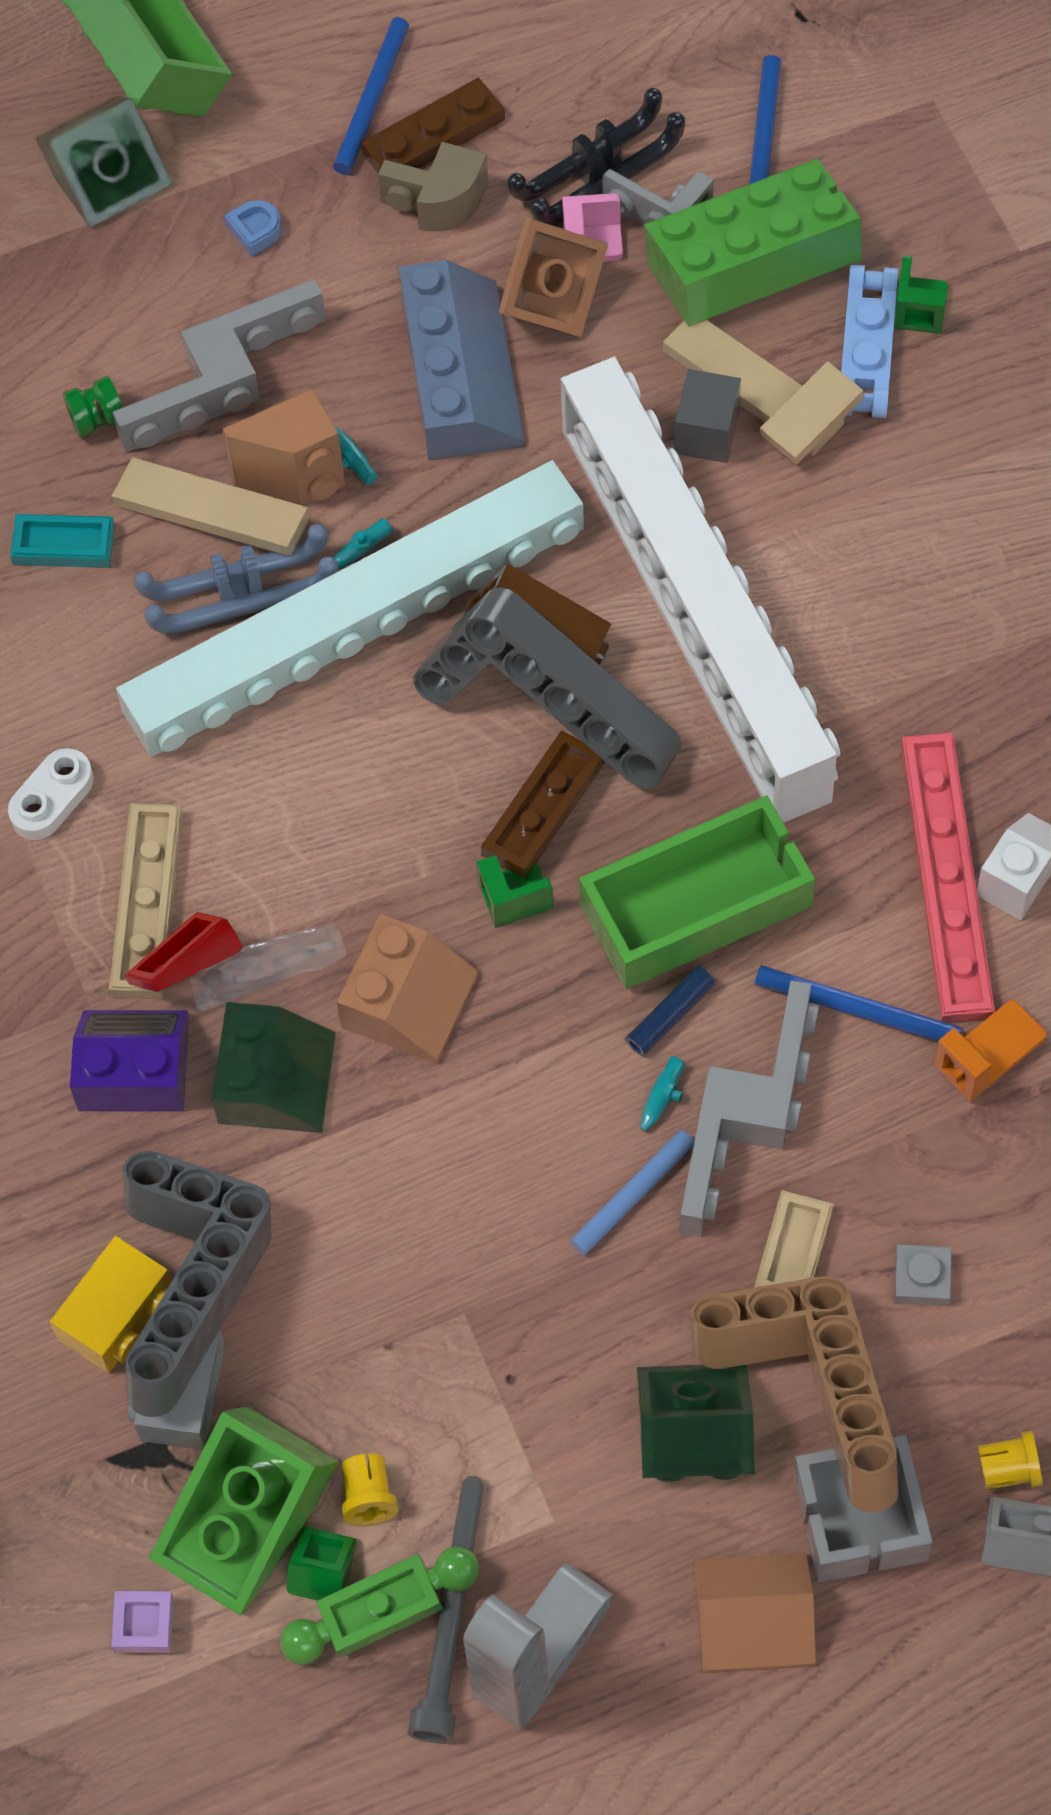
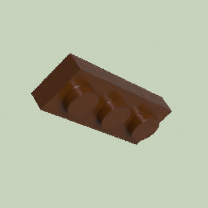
(446, 120)
(542, 804)

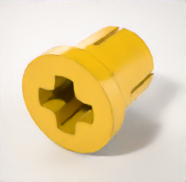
(1011, 1462)
(367, 1491)

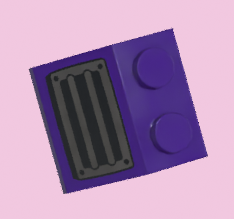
(130, 1060)

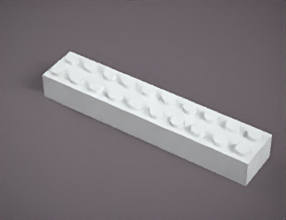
(699, 590)

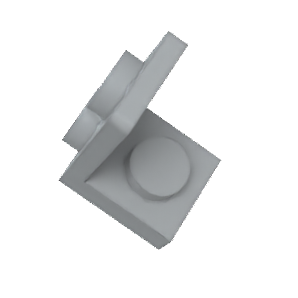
(646, 206)

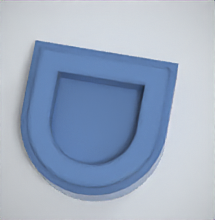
(254, 225)

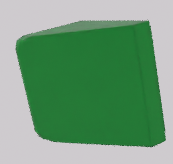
(320, 1563)

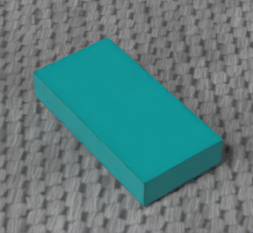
(62, 540)

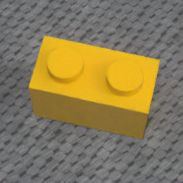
(111, 1305)

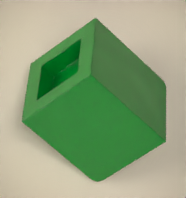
(919, 302)
(510, 895)

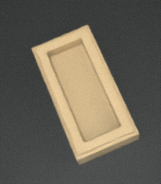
(811, 412)
(794, 1239)

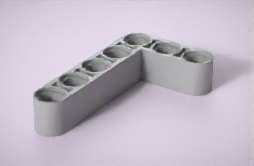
(521, 1657)

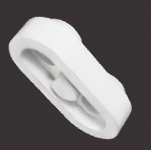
(55, 793)

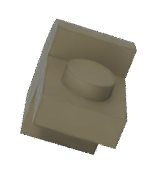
(439, 196)

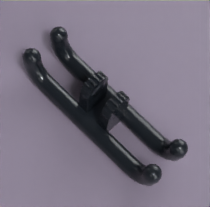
(594, 158)

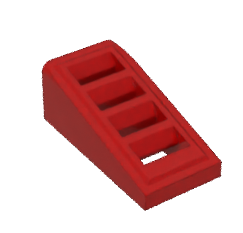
(188, 950)

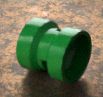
(83, 409)

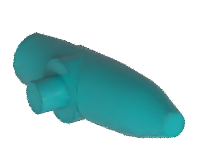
(355, 459)
(363, 542)
(663, 1092)

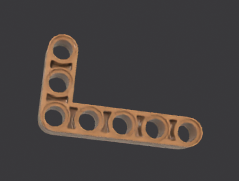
(820, 1321)

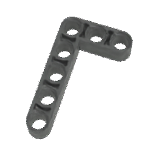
(557, 677)
(231, 1235)

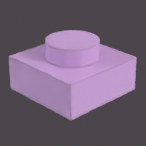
(142, 1622)

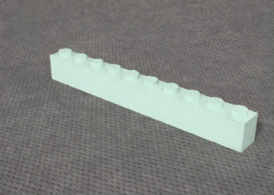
(350, 609)

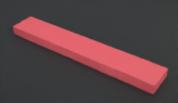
(947, 878)

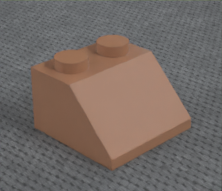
(287, 451)
(406, 990)

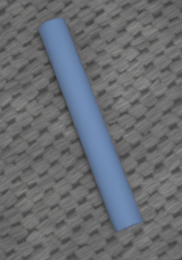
(632, 1192)

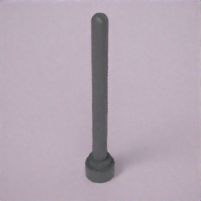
(433, 1717)

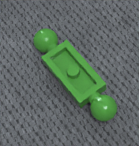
(379, 1605)

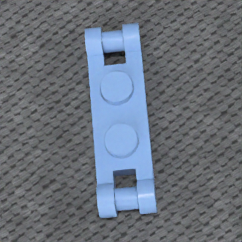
(870, 336)

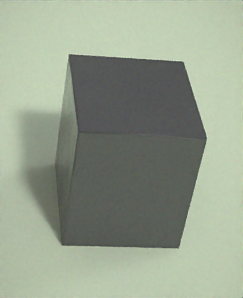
(707, 415)

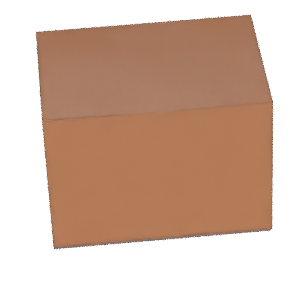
(553, 277)
(755, 1613)

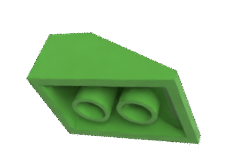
(242, 1507)

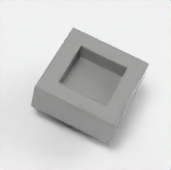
(923, 1275)

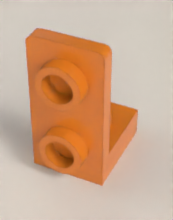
(988, 1050)

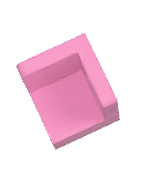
(596, 218)

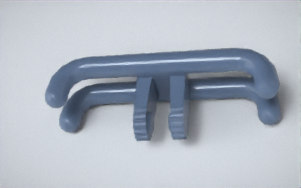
(236, 583)

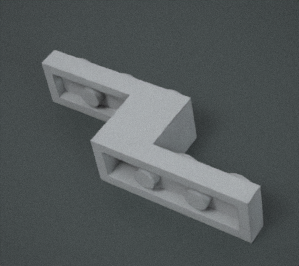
(221, 367)
(748, 1109)

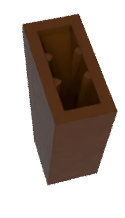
(570, 618)

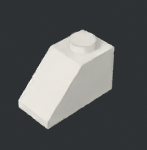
(1017, 866)

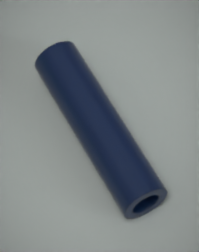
(670, 1011)

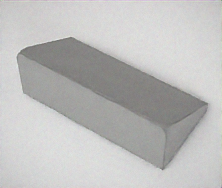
(1018, 1536)

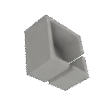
(846, 1538)

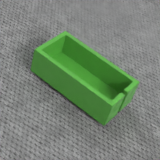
(155, 52)
(753, 242)
(696, 892)

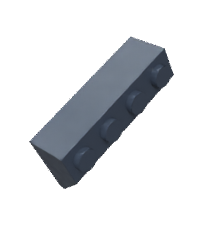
(459, 360)

